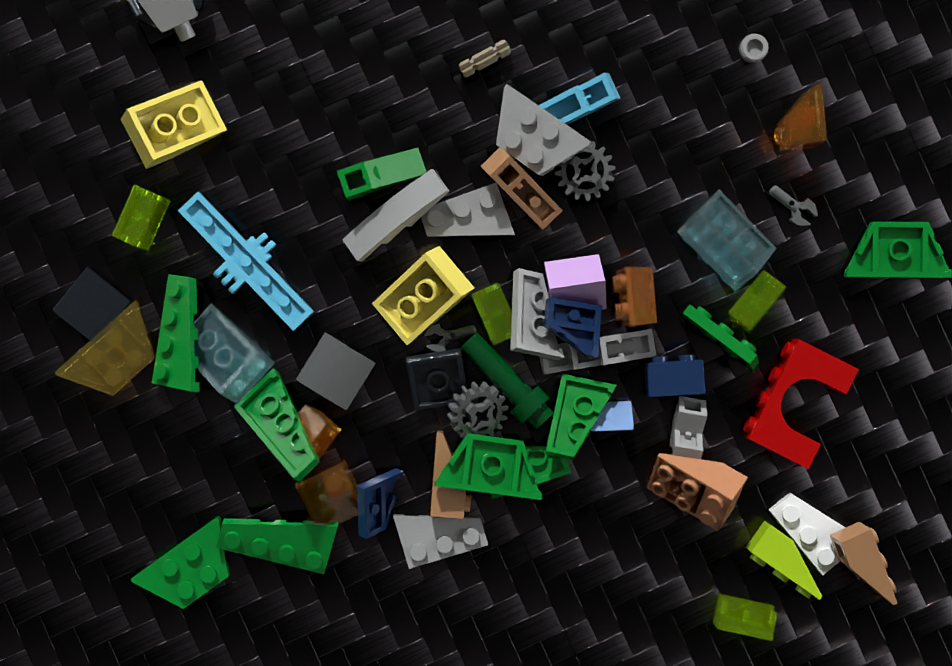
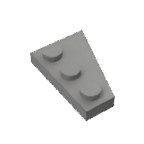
(469, 214)
(528, 314)
(436, 538)

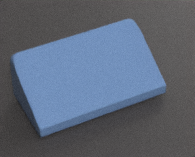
(615, 416)

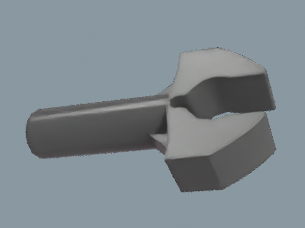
(794, 206)
(449, 335)

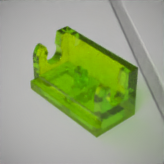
(141, 217)
(757, 301)
(494, 312)
(745, 617)

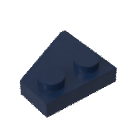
(575, 324)
(376, 502)

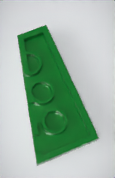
(175, 349)
(277, 423)
(291, 544)

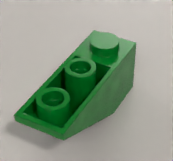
(381, 173)

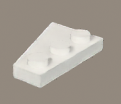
(808, 530)

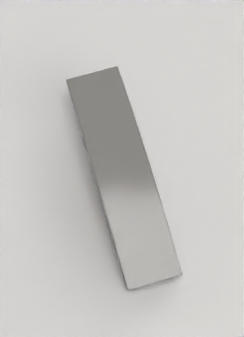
(396, 214)
(611, 350)

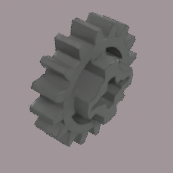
(595, 179)
(476, 400)

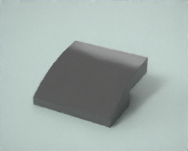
(335, 371)

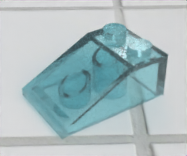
(228, 355)

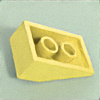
(172, 123)
(423, 295)

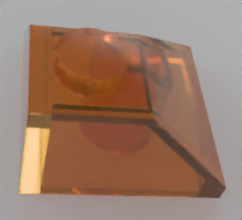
(804, 123)
(330, 494)

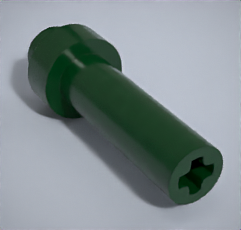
(528, 403)

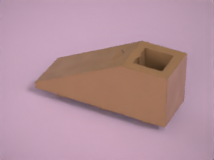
(859, 551)

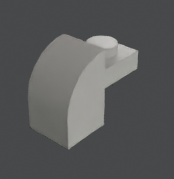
(688, 427)

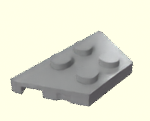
(535, 134)

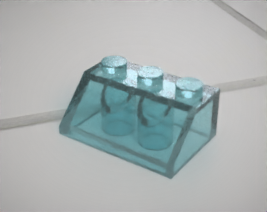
(727, 240)

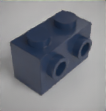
(674, 377)

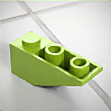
(781, 553)

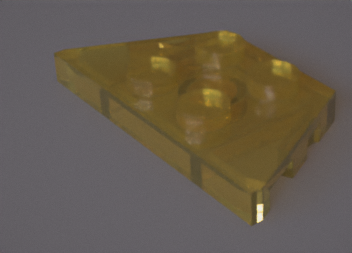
(112, 354)

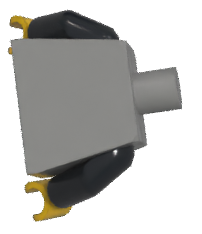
(167, 15)

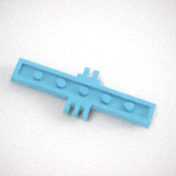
(245, 261)

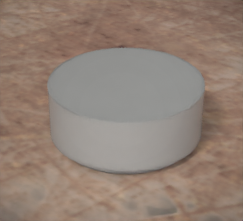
(753, 48)

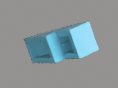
(582, 99)

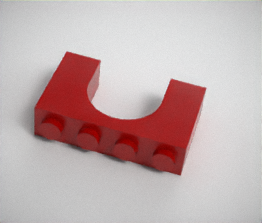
(798, 363)

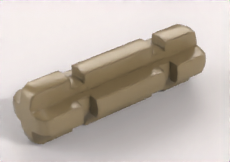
(484, 58)

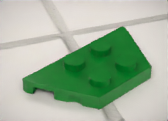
(898, 252)
(490, 467)
(188, 568)

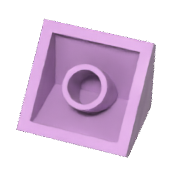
(577, 280)

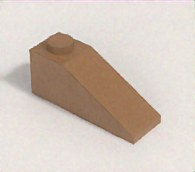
(521, 187)
(446, 501)

